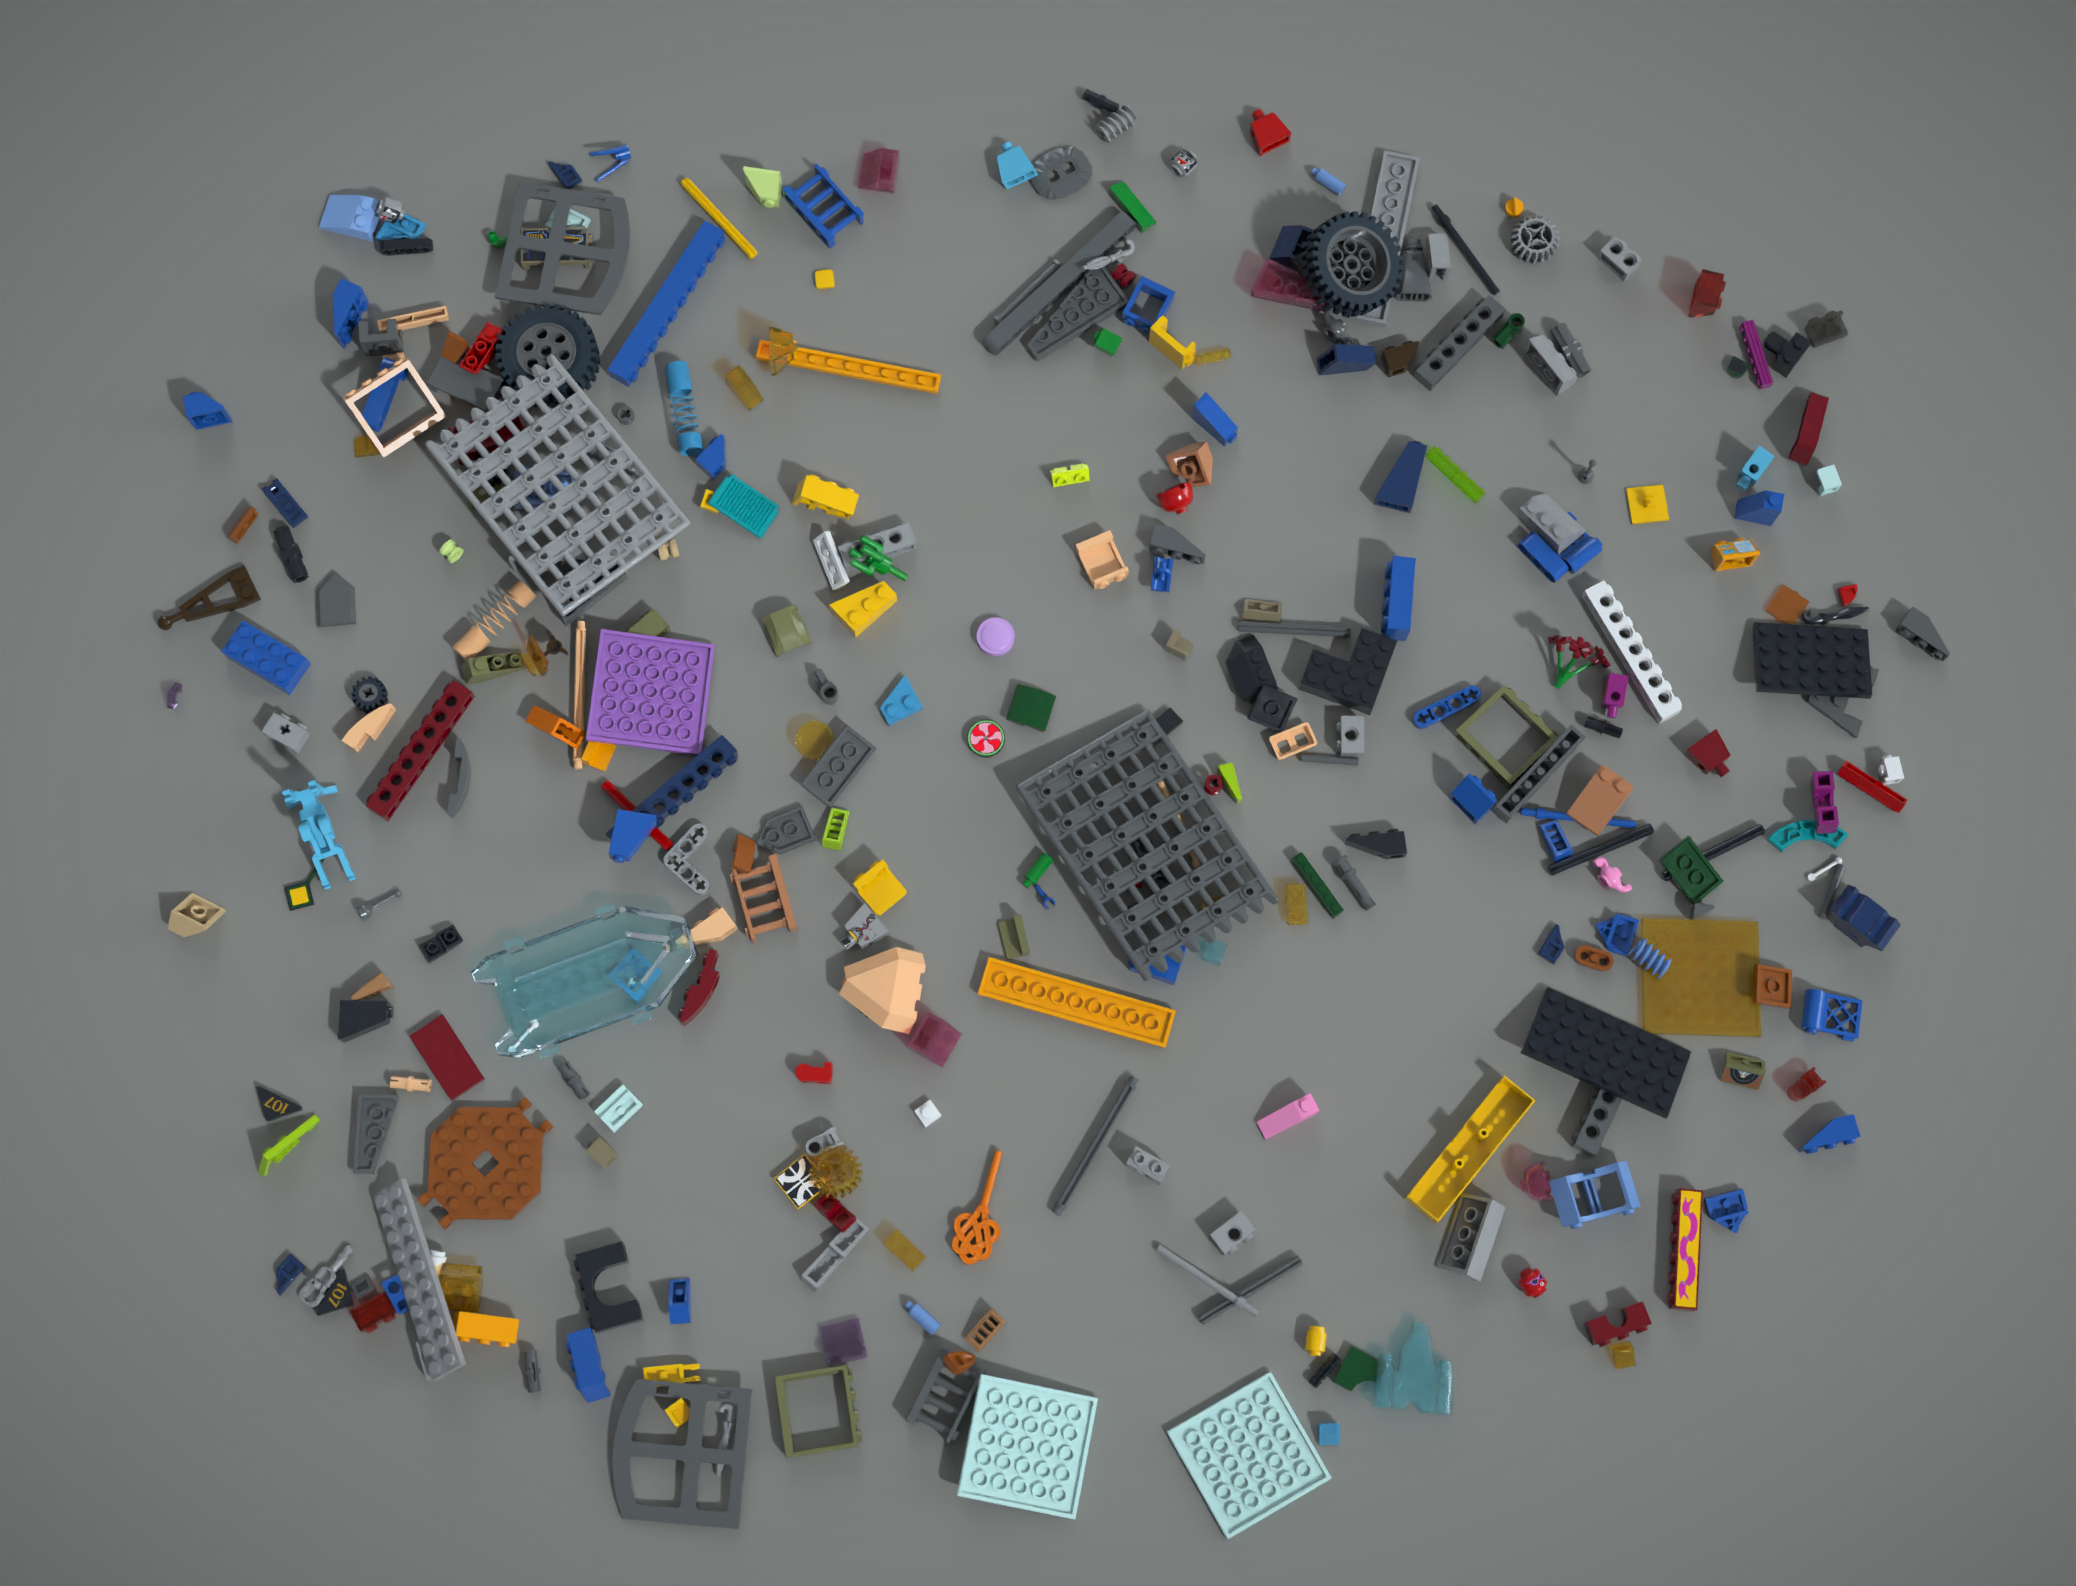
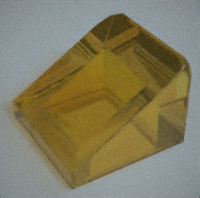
(364, 447)
(1623, 1355)

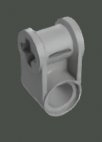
(823, 1141)

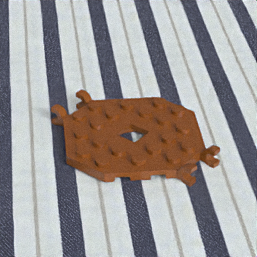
(508, 1185)

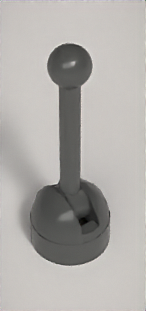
(1587, 472)
(365, 910)

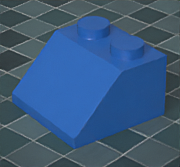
(204, 411)

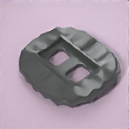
(1068, 182)

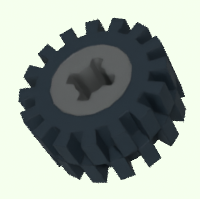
(370, 701)

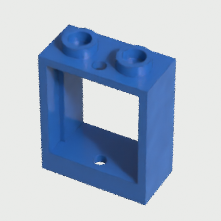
(1155, 290)

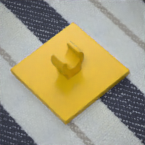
(1647, 504)

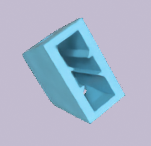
(1014, 166)
(1757, 463)

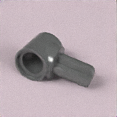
(824, 686)

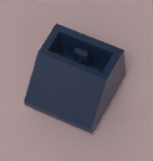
(1290, 244)

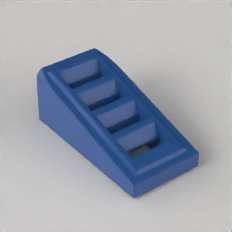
(1557, 852)

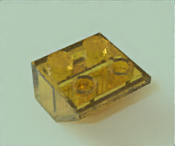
(461, 1286)

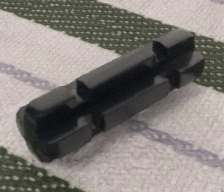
(1324, 1370)

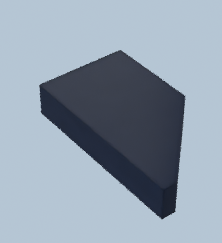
(566, 174)
(1552, 946)
(288, 1272)

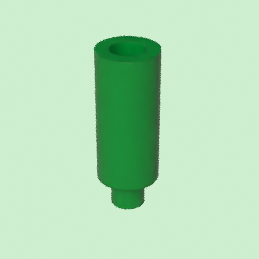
(1037, 870)

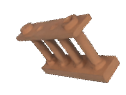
(782, 902)

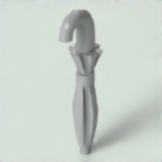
(1117, 256)
(728, 1425)

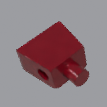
(1709, 754)

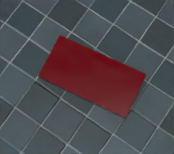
(447, 1057)

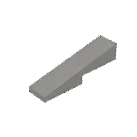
(833, 1255)

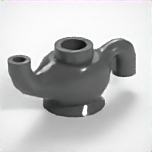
(1335, 329)

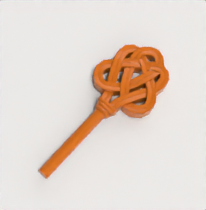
(977, 1249)

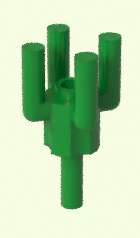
(875, 559)

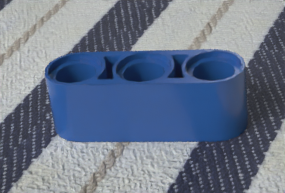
(1543, 557)

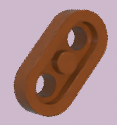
(1593, 958)

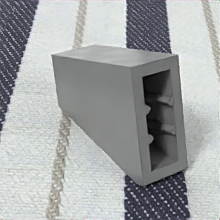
(1437, 257)

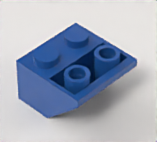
(1473, 798)

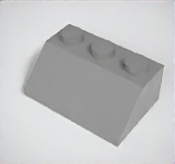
(1550, 364)
(1550, 522)

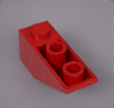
(482, 350)

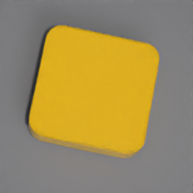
(824, 279)

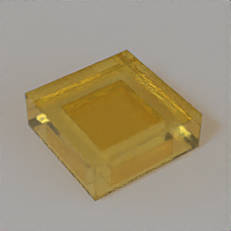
(530, 664)

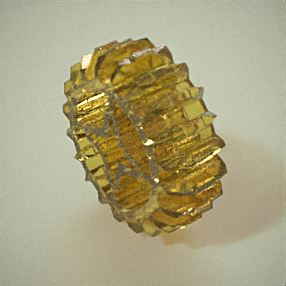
(829, 1166)

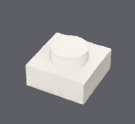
(927, 1113)

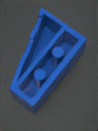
(587, 1365)

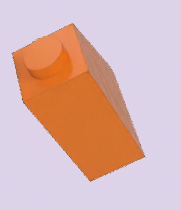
(555, 726)

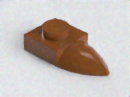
(959, 1361)

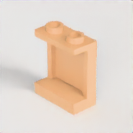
(1101, 560)

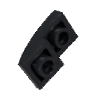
(440, 944)

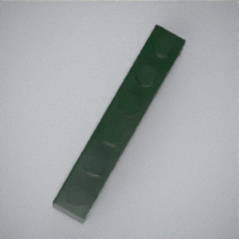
(1317, 885)

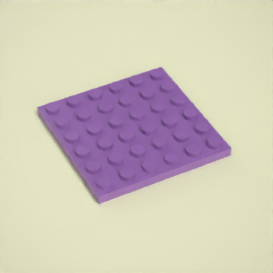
(650, 692)

